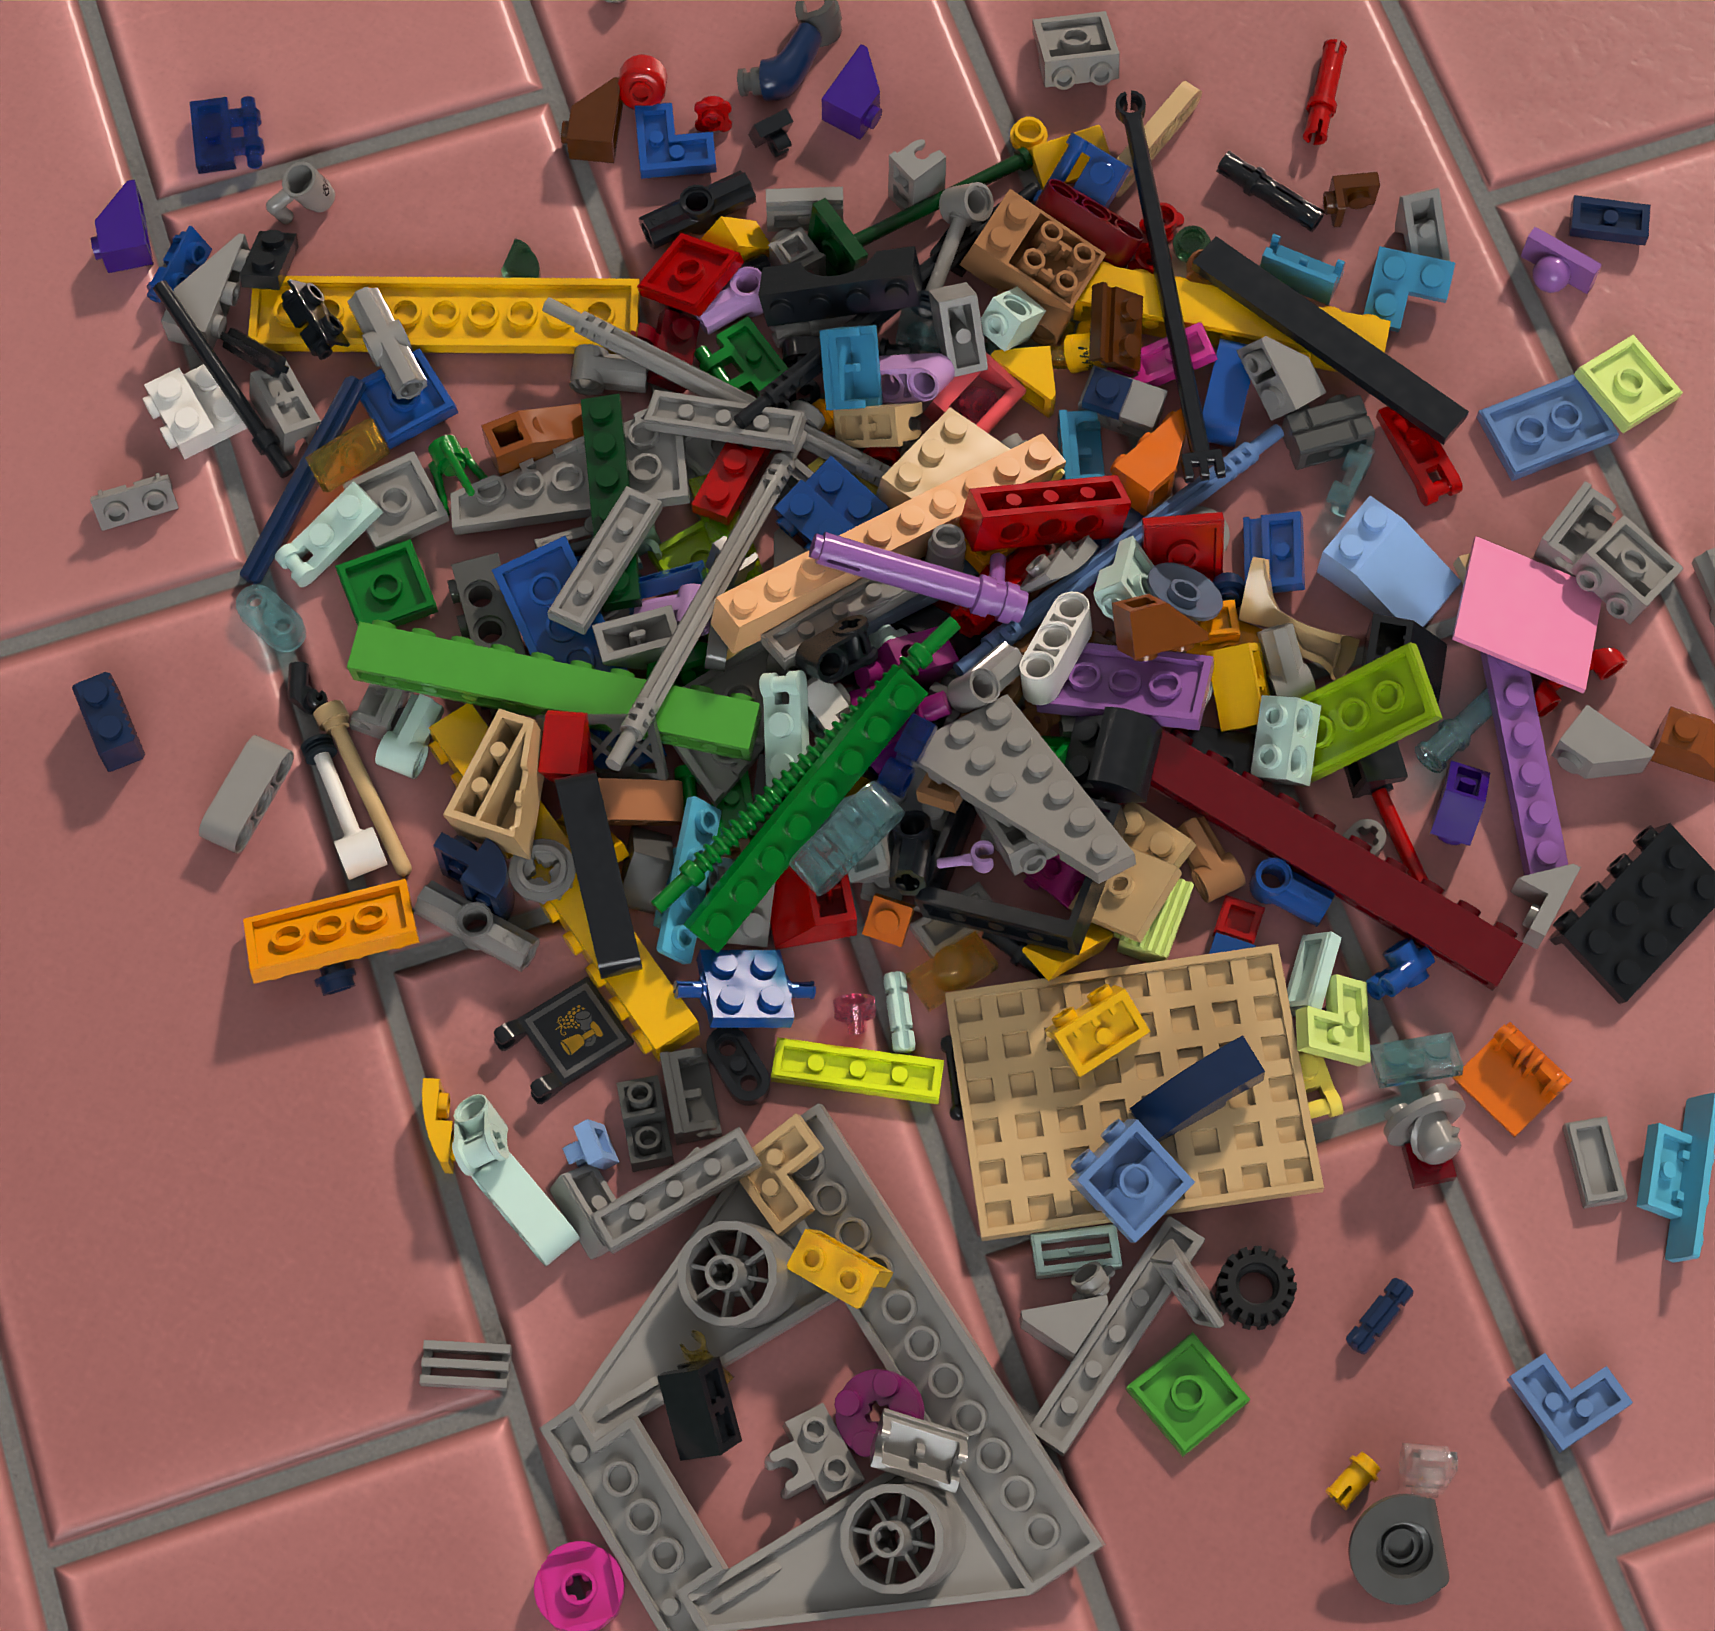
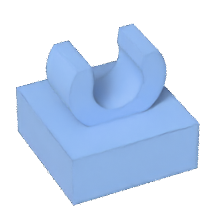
(592, 1146)

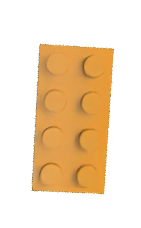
(330, 931)

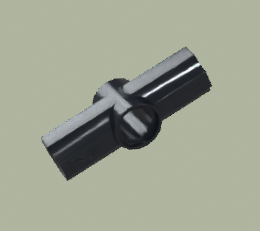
(715, 199)

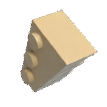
(938, 455)
(501, 787)

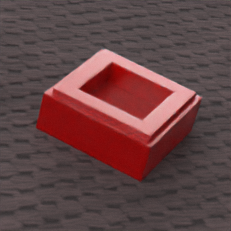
(1239, 919)

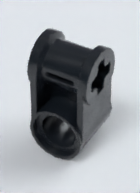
(844, 650)

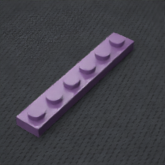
(1525, 765)

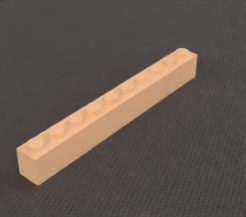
(798, 584)

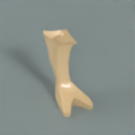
(1259, 607)

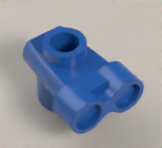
(1405, 969)

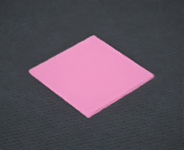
(1527, 615)

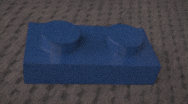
(1609, 220)

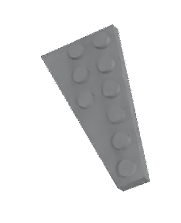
(1019, 781)

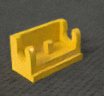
(1238, 685)

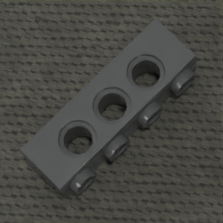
(475, 582)

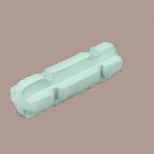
(899, 1012)

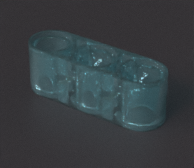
(846, 838)

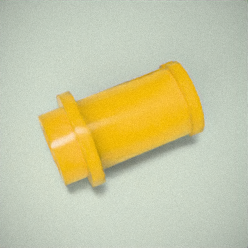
(1354, 1479)

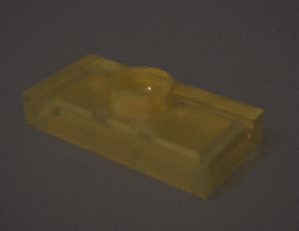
(347, 455)

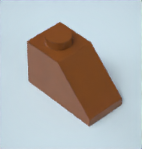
(1686, 744)

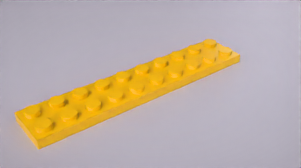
(458, 312)

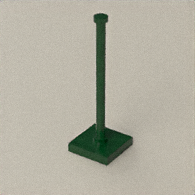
(845, 250)

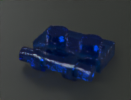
(213, 134)

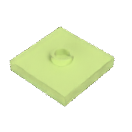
(1628, 383)

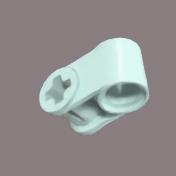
(478, 1134)

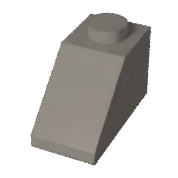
(959, 327)
(1600, 748)

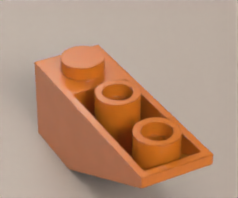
(1152, 465)

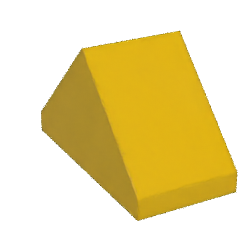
(738, 235)
(1034, 371)

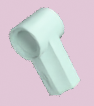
(407, 745)

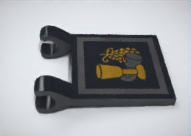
(570, 1033)

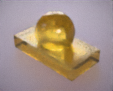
(951, 970)

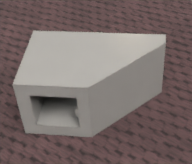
(1280, 376)

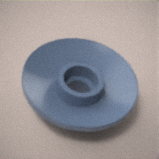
(1185, 591)

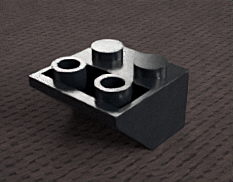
(1390, 633)

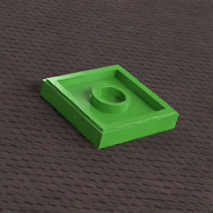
(1187, 1394)

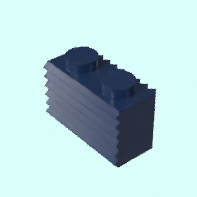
(108, 721)

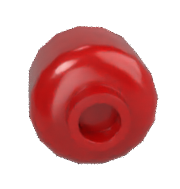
(642, 81)

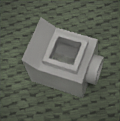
(796, 247)

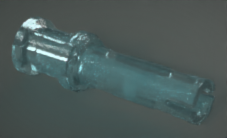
(1454, 734)

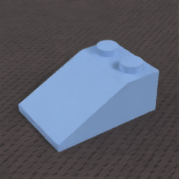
(1387, 565)

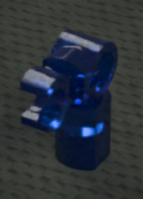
(910, 748)

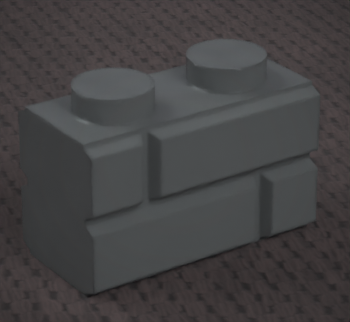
(1327, 430)

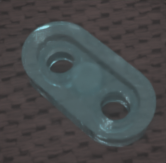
(1356, 467)
(269, 616)

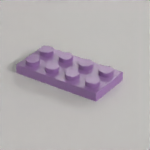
(1165, 689)

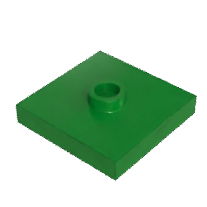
(387, 586)

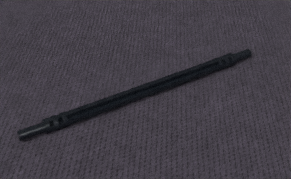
(811, 364)

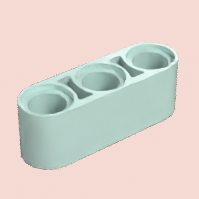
(526, 1208)

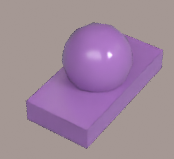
(1558, 263)

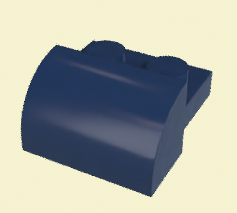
(479, 872)

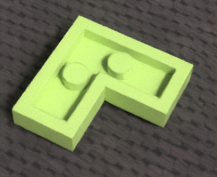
(1342, 1029)

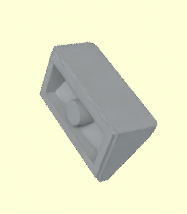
(578, 1196)
(1187, 1285)

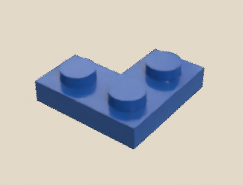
(670, 154)

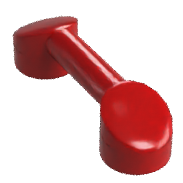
(1604, 663)

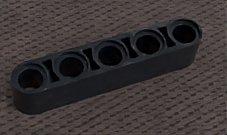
(598, 874)

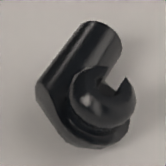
(300, 692)

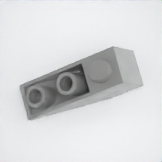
(210, 292)

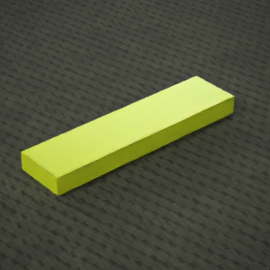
(857, 1070)

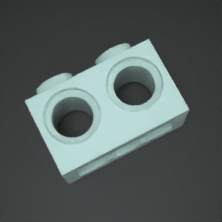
(1285, 740)

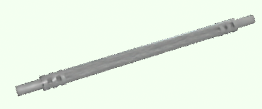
(705, 384)
(702, 605)

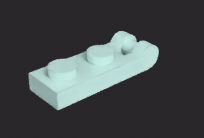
(329, 535)
(784, 724)

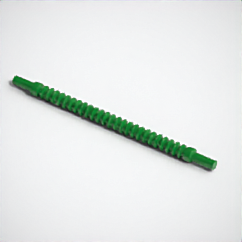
(693, 871)

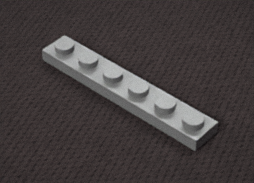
(1110, 1343)

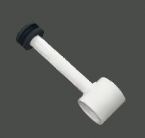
(358, 848)

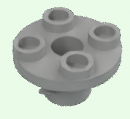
(1427, 1124)

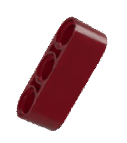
(1091, 221)

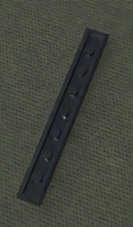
(1330, 340)

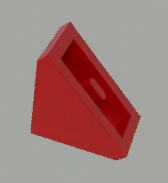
(565, 745)

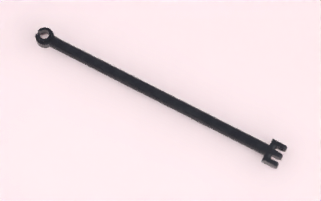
(1200, 453)

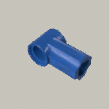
(1295, 892)

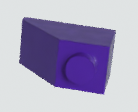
(854, 96)
(123, 232)
(1460, 804)

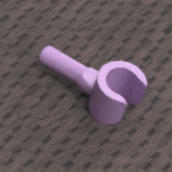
(971, 859)

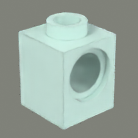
(1011, 318)

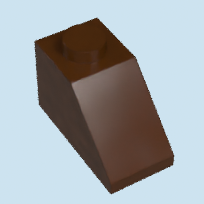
(594, 125)

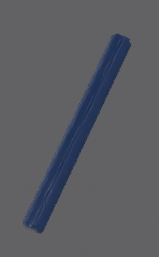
(300, 482)

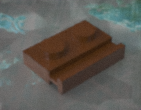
(1116, 328)

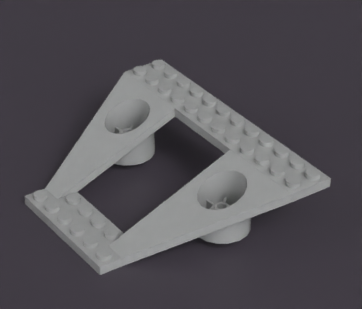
(995, 1538)

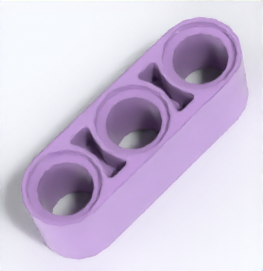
(913, 377)

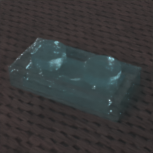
(1416, 1060)

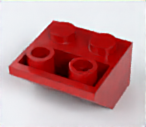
(805, 918)

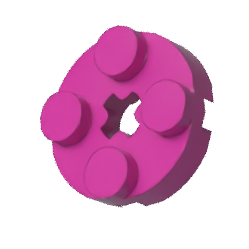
(557, 1574)

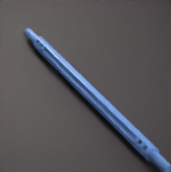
(1078, 581)

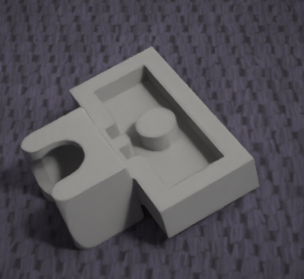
(815, 1457)

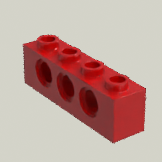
(1044, 512)

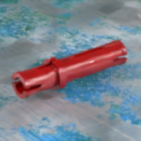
(1322, 103)

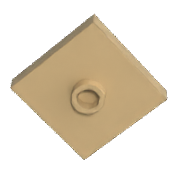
(1135, 896)

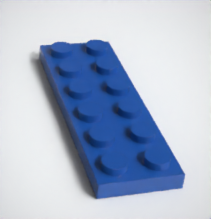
(529, 590)

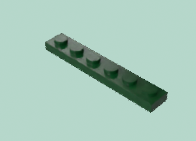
(607, 480)

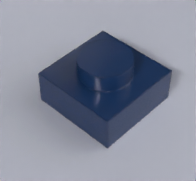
(1107, 393)

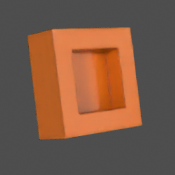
(888, 919)

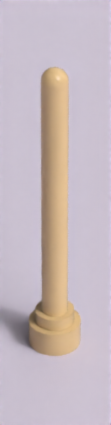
(333, 719)

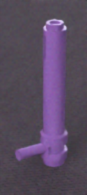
(980, 594)

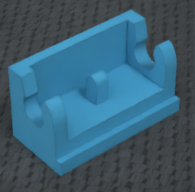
(1302, 272)
(851, 367)
(1080, 444)

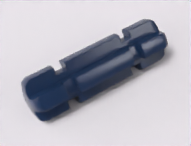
(1379, 1316)

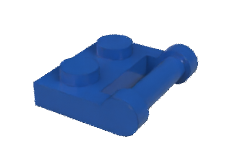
(1099, 178)

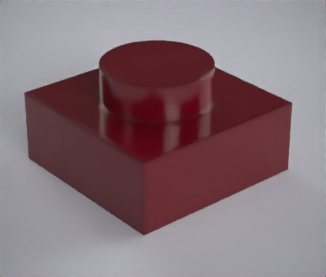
(1424, 1174)

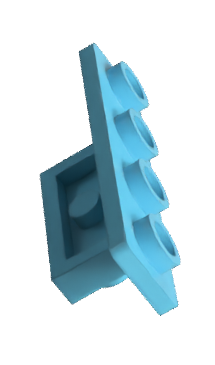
(698, 826)
(1678, 1176)

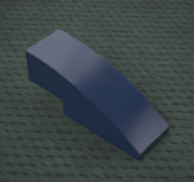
(1199, 1089)

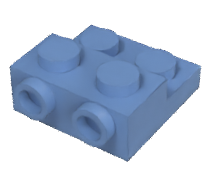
(1130, 1178)

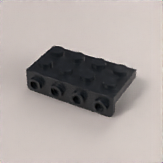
(1639, 911)

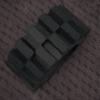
(1260, 1262)

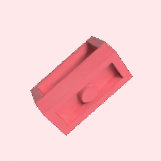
(995, 375)

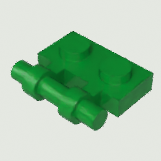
(748, 352)

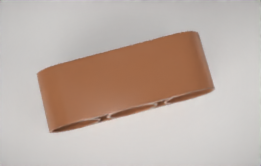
(642, 801)

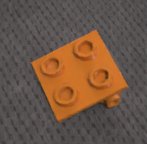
(1512, 1079)

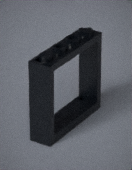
(1002, 919)

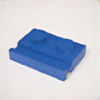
(1282, 542)

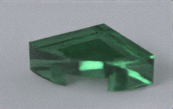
(521, 262)

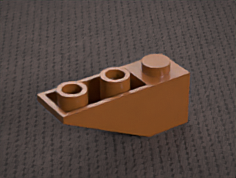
(531, 434)

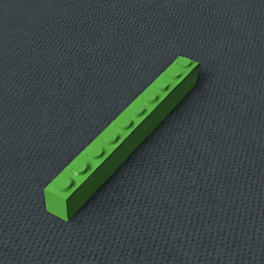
(538, 683)

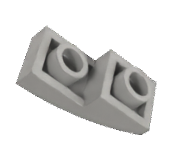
(1061, 563)

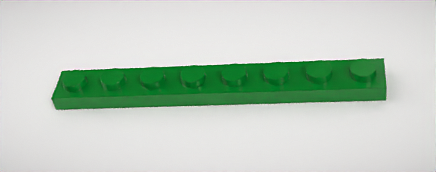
(805, 808)

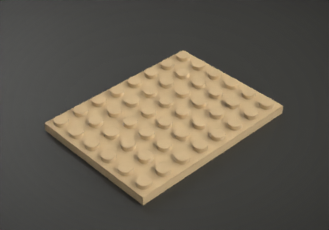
(1034, 1116)

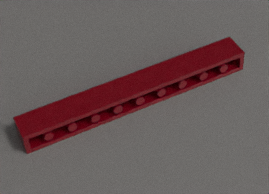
(1332, 861)

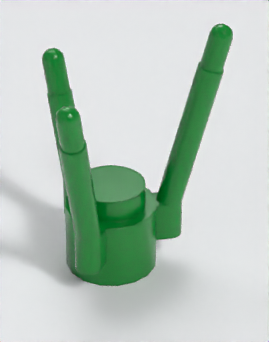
(451, 460)

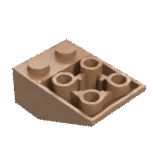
(1032, 252)

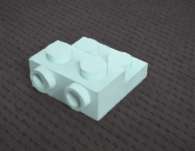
(1123, 578)

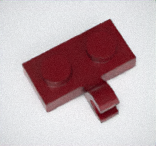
(674, 335)

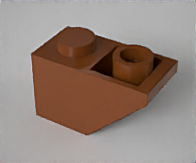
(1153, 626)

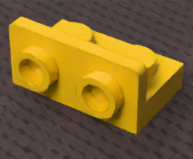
(1097, 1028)
(837, 1268)

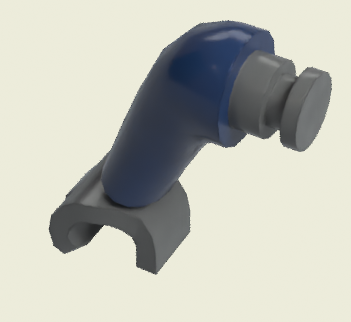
(784, 73)

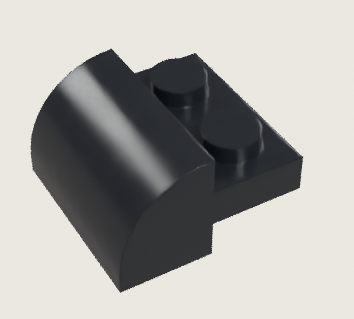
(1114, 754)

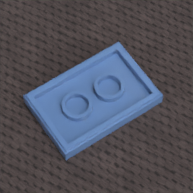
(1546, 427)

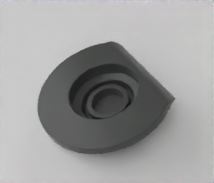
(1399, 1550)

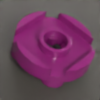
(856, 1401)

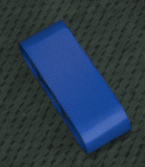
(1226, 395)

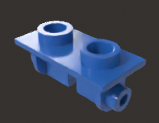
(182, 259)

